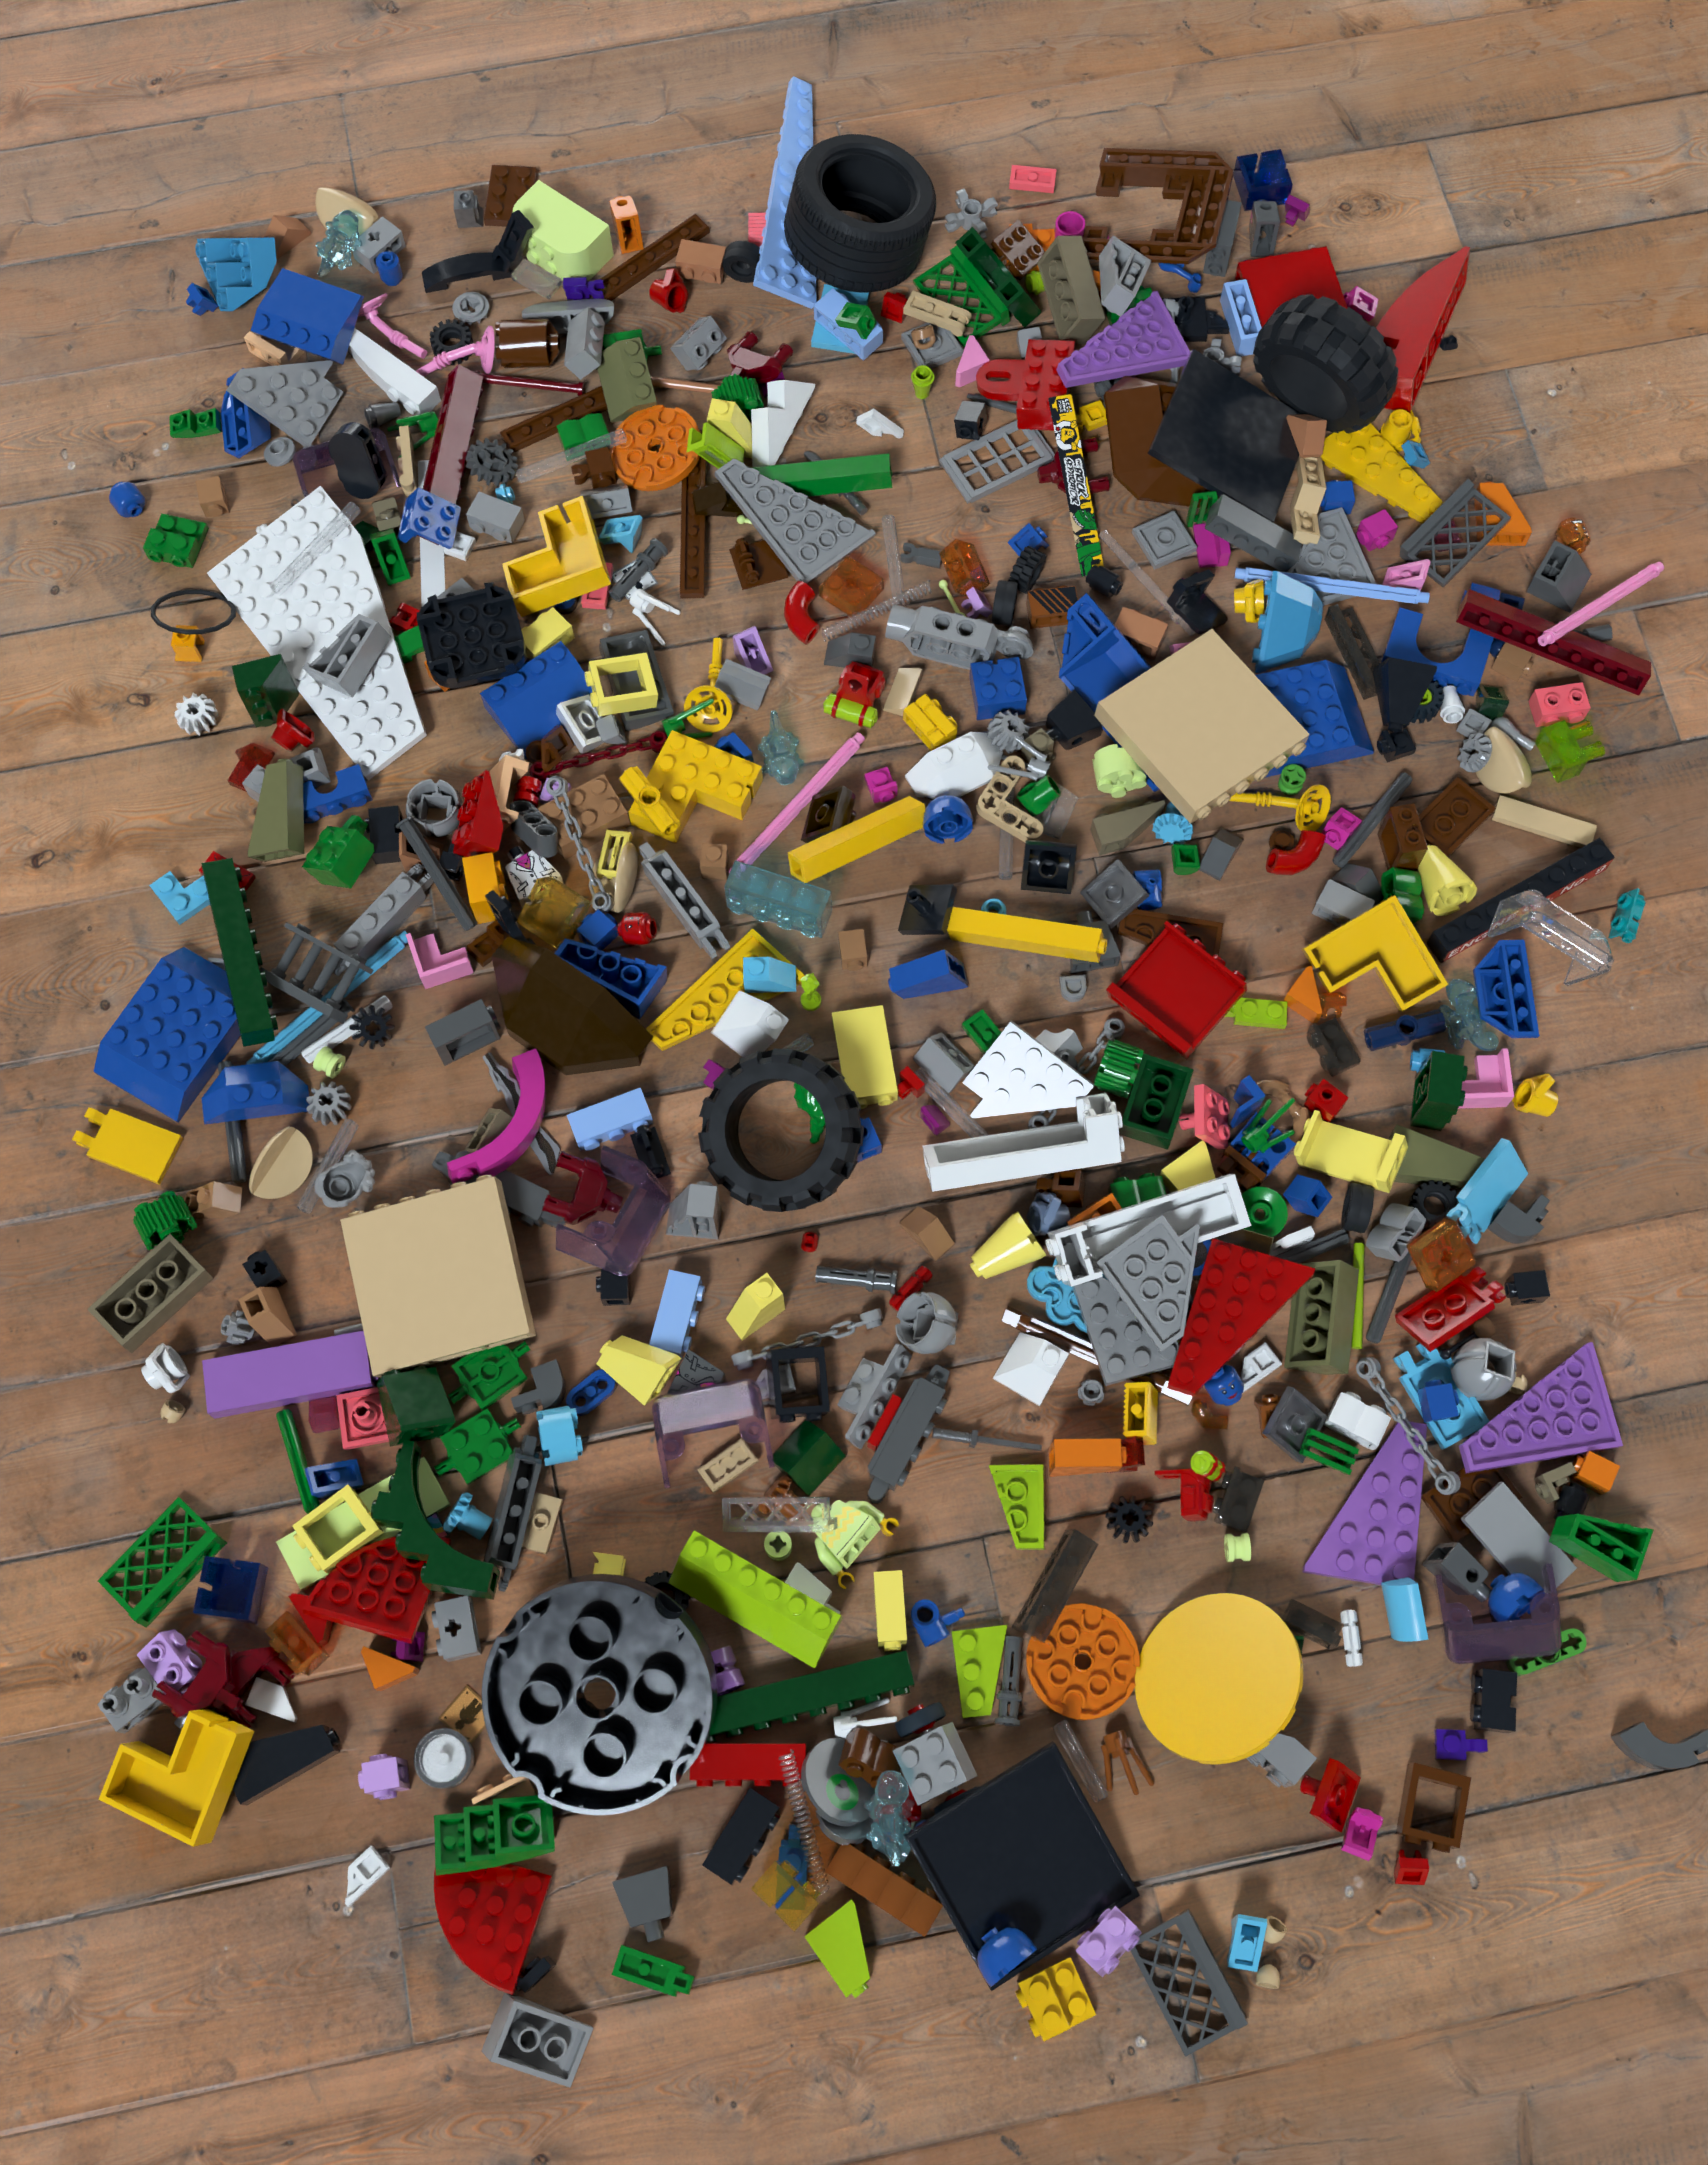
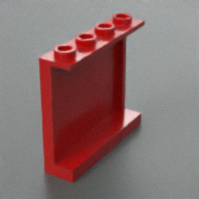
(1287, 276)
(1178, 990)

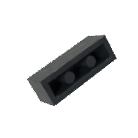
(742, 1837)

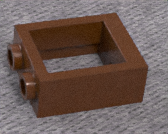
(1399, 841)
(1414, 1836)

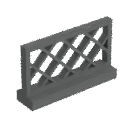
(1440, 519)
(1213, 1977)

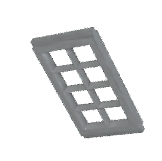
(962, 483)

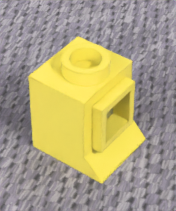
(609, 1564)

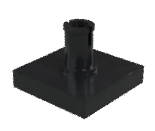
(1191, 319)
(927, 909)

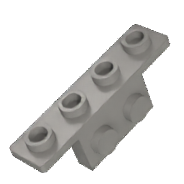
(870, 1391)

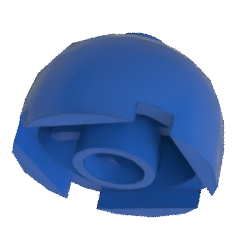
(947, 818)
(1512, 1596)
(1002, 1953)

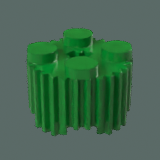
(742, 391)
(1118, 1068)
(162, 1218)

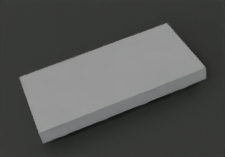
(1515, 1537)

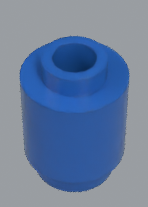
(389, 268)

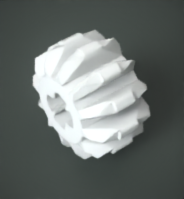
(196, 714)

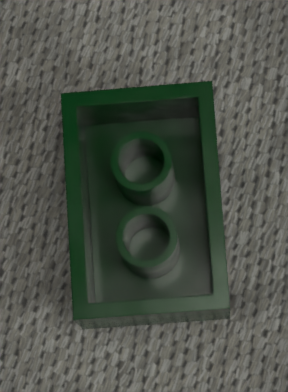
(1438, 1090)
(1155, 1101)

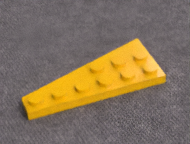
(1380, 470)
(712, 993)

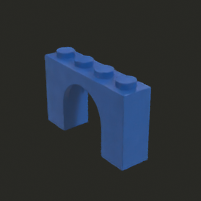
(1463, 673)

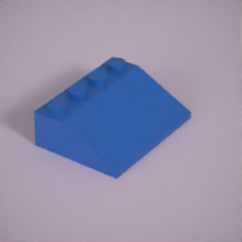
(308, 315)
(528, 699)

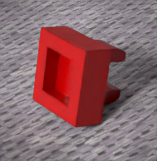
(893, 306)
(910, 1083)
(1411, 1870)

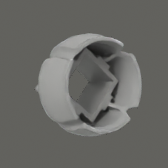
(434, 795)
(926, 1323)
(1471, 1369)

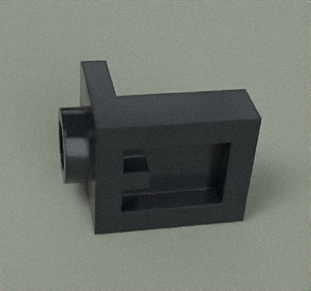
(1395, 745)
(535, 1972)

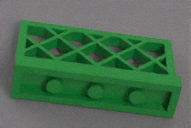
(975, 282)
(172, 1580)

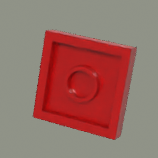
(1332, 1794)

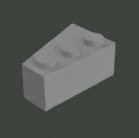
(349, 656)
(695, 1212)

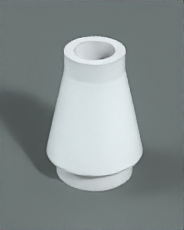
(1452, 707)

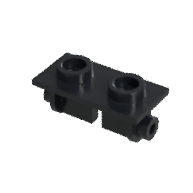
(650, 1150)

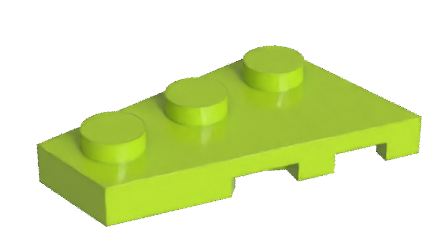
(1023, 1501)
(977, 1667)

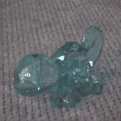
(340, 241)
(780, 753)
(1466, 1021)
(889, 1812)

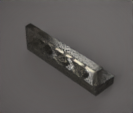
(1349, 649)
(1055, 1585)

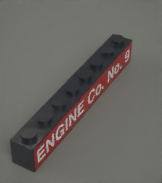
(1551, 882)

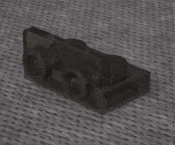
(1332, 1046)
(1238, 1500)
(1312, 1624)

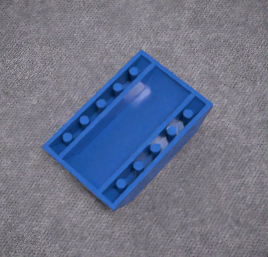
(1325, 707)
(171, 1034)

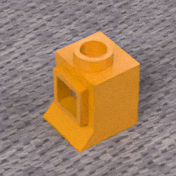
(185, 645)

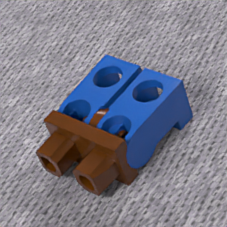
(1254, 1166)

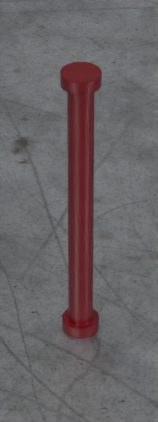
(533, 383)

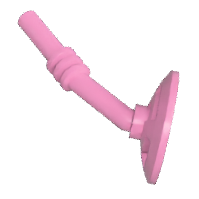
(397, 338)
(484, 349)

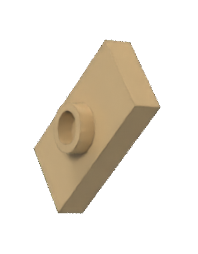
(727, 1465)
(541, 1522)

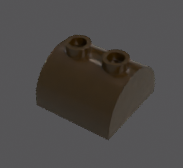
(828, 813)

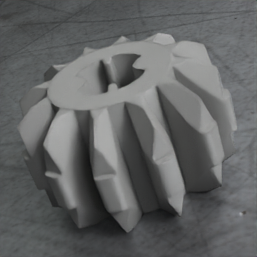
(1004, 728)
(330, 1094)

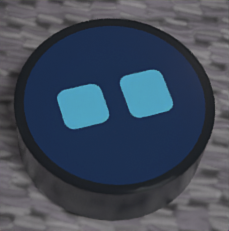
(566, 607)

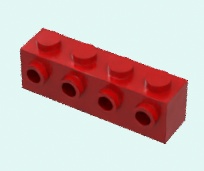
(745, 1763)

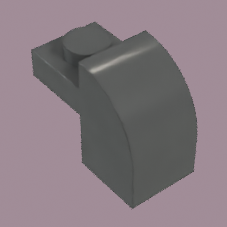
(1517, 1226)
(549, 1390)

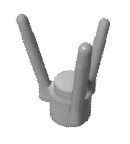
(1036, 768)

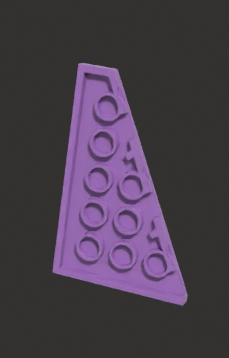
(1134, 345)
(1552, 1420)
(1379, 1523)

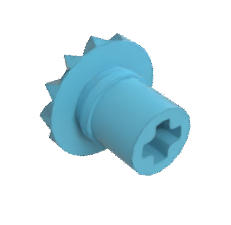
(1172, 826)
(467, 1518)

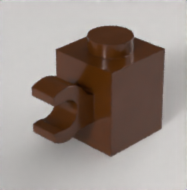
(597, 467)
(1067, 1186)

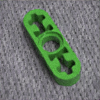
(1568, 1652)

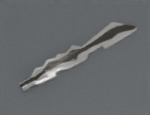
(542, 1145)

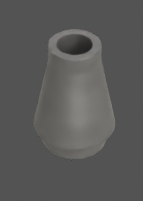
(381, 413)

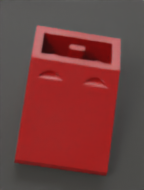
(478, 819)

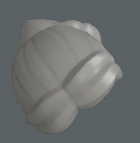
(345, 1180)

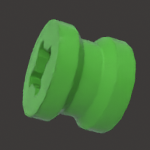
(1292, 773)

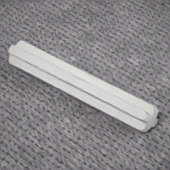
(341, 1032)

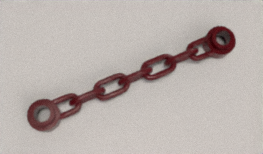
(654, 745)

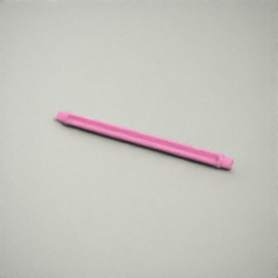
(1551, 635)
(785, 817)

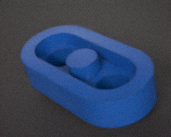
(589, 1390)

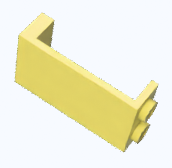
(866, 1055)
(1350, 1153)

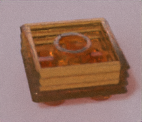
(852, 599)
(1441, 1254)

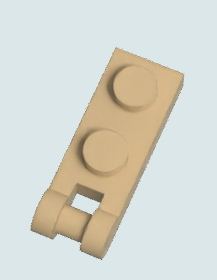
(937, 313)
(407, 462)

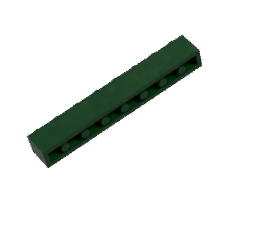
(238, 952)
(812, 1694)

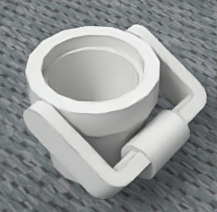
(164, 1367)

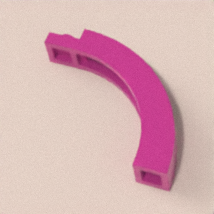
(518, 1134)

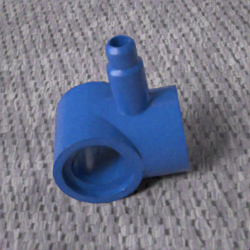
(1152, 884)
(936, 1628)

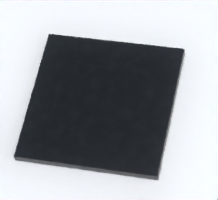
(1227, 436)
(1022, 1858)

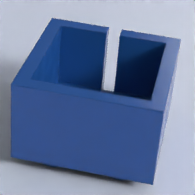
(997, 687)

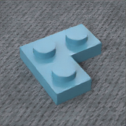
(181, 901)

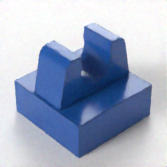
(200, 299)

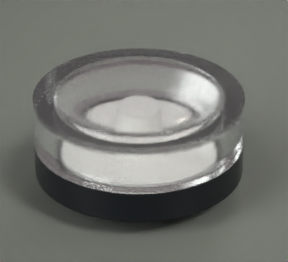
(444, 1758)

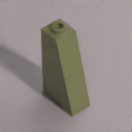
(279, 814)
(1434, 1160)

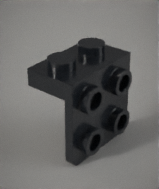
(1193, 605)

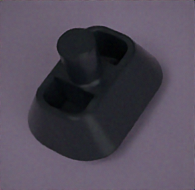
(1449, 343)

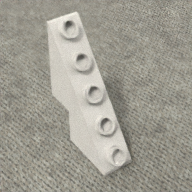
(776, 422)

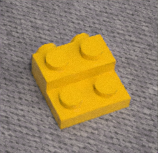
(1054, 1999)

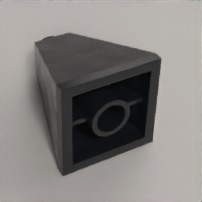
(1400, 689)

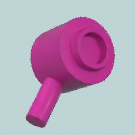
(1070, 224)

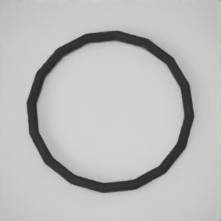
(192, 631)

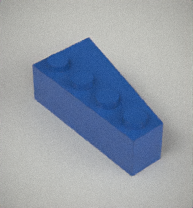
(627, 980)

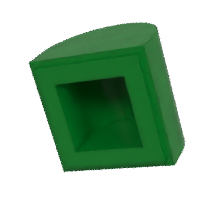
(1185, 859)

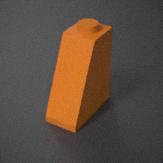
(1516, 531)
(1085, 1456)

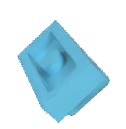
(622, 530)
(1246, 1942)

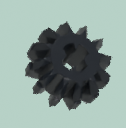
(365, 1020)
(1137, 1526)

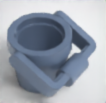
(1047, 1216)

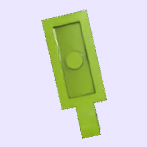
(1259, 1013)

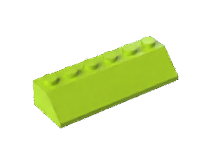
(754, 1599)

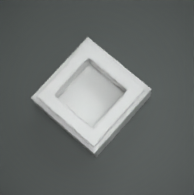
(462, 546)

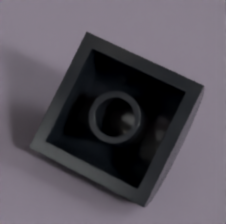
(1048, 866)

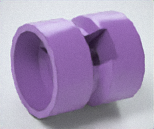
(731, 1677)

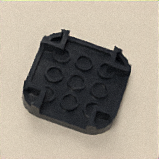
(472, 637)

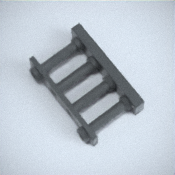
(313, 996)

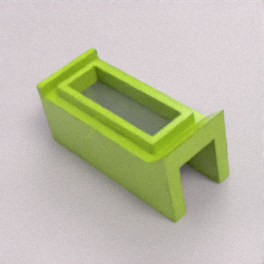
(714, 446)

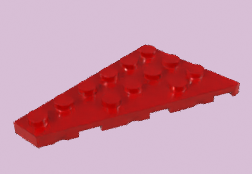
(1231, 1303)

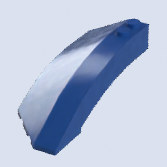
(1098, 657)

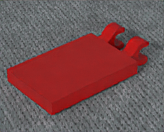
(1451, 1309)

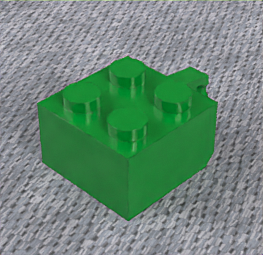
(340, 854)

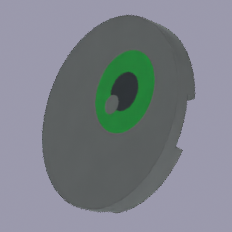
(831, 1790)

